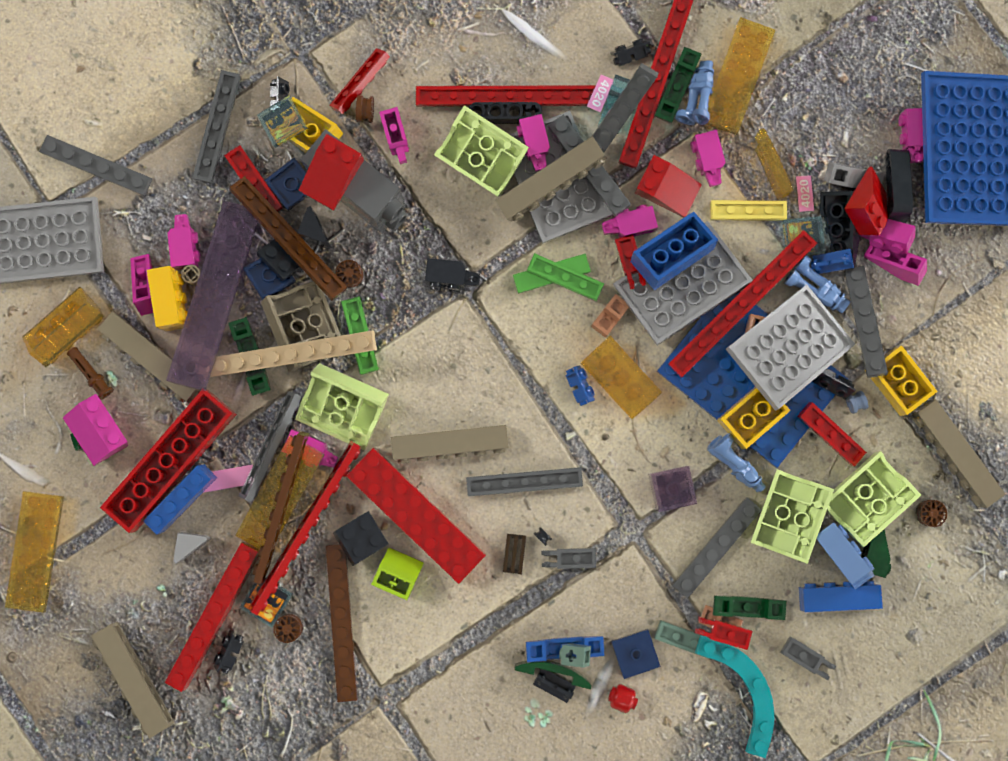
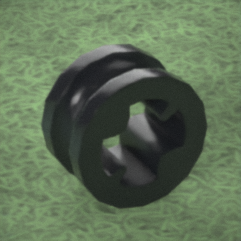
(542, 536)

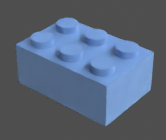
(845, 555)

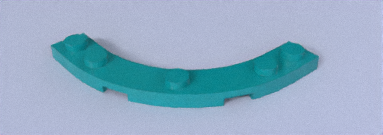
(757, 687)

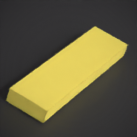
(748, 210)

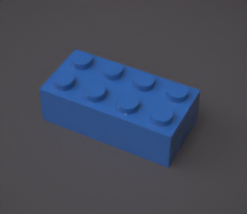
(674, 250)

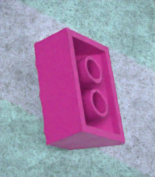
(95, 430)

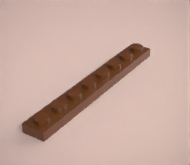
(288, 238)
(282, 498)
(341, 624)

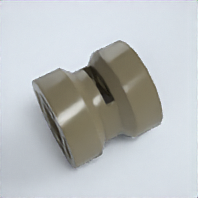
(192, 278)

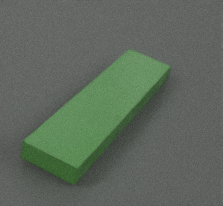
(565, 277)
(526, 281)
(357, 323)

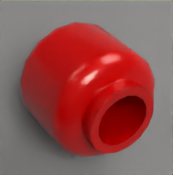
(622, 698)

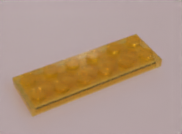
(739, 75)
(257, 518)
(34, 551)

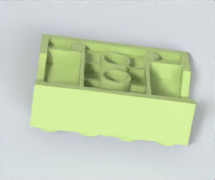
(482, 151)
(341, 406)
(871, 499)
(792, 516)

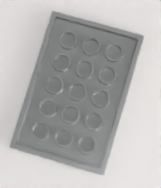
(570, 207)
(50, 240)
(687, 294)
(790, 347)

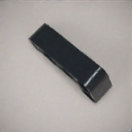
(505, 108)
(898, 185)

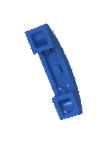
(549, 648)

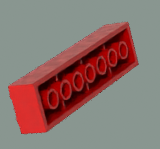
(168, 461)
(416, 515)

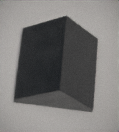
(312, 230)

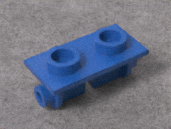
(832, 261)
(584, 392)

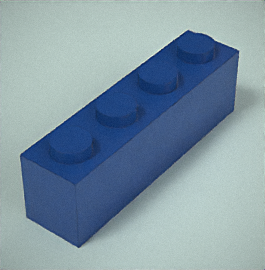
(180, 499)
(840, 597)

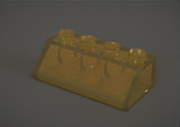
(62, 327)
(621, 377)

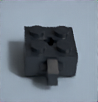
(449, 275)

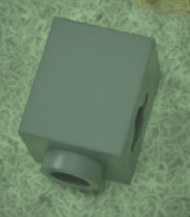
(581, 651)

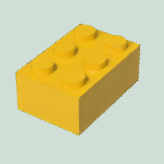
(167, 298)
(905, 383)
(751, 418)

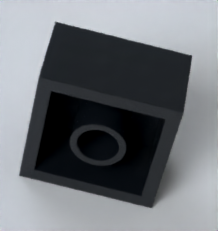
(360, 538)

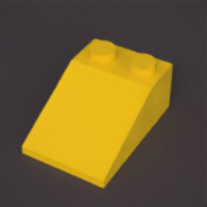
(316, 125)

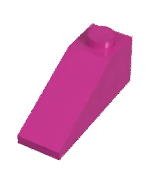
(905, 267)
(140, 284)

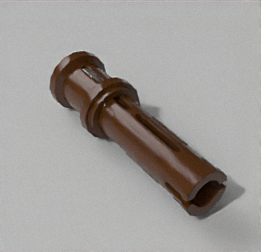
(94, 379)

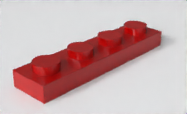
(359, 81)
(244, 167)
(832, 434)

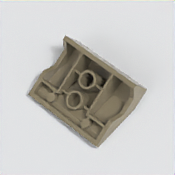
(300, 317)

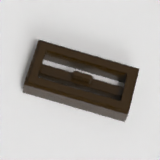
(516, 537)

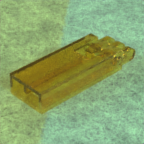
(772, 165)

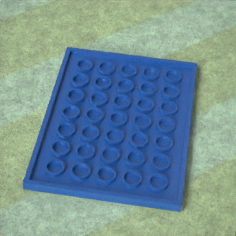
(965, 148)
(719, 383)

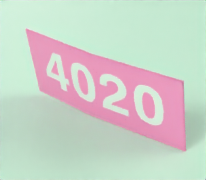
(600, 93)
(805, 193)

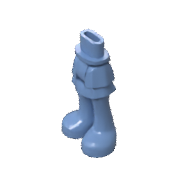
(700, 85)
(827, 292)
(742, 469)

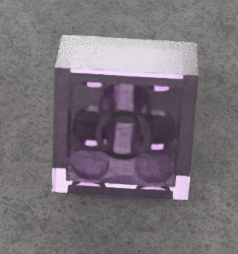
(672, 488)

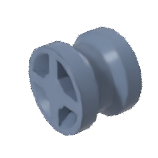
(857, 402)

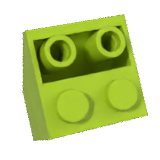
(397, 573)

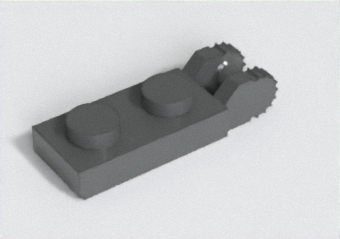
(571, 558)
(805, 657)

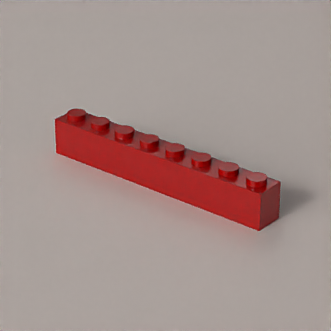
(213, 617)

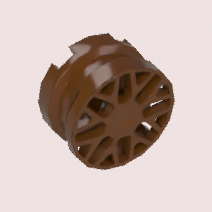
(364, 109)
(350, 273)
(931, 513)
(288, 628)

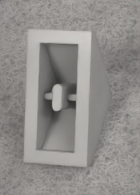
(187, 544)

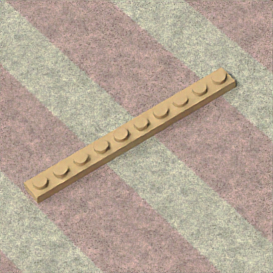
(294, 353)

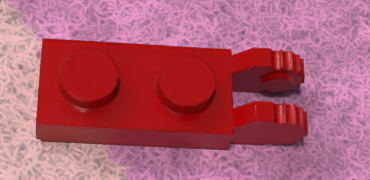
(625, 248)
(726, 633)

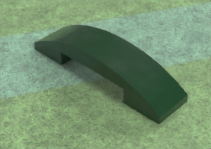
(678, 84)
(246, 341)
(749, 607)
(576, 680)

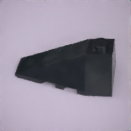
(838, 224)

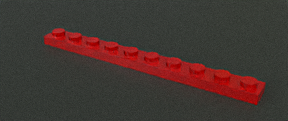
(661, 64)
(466, 95)
(742, 303)
(301, 534)

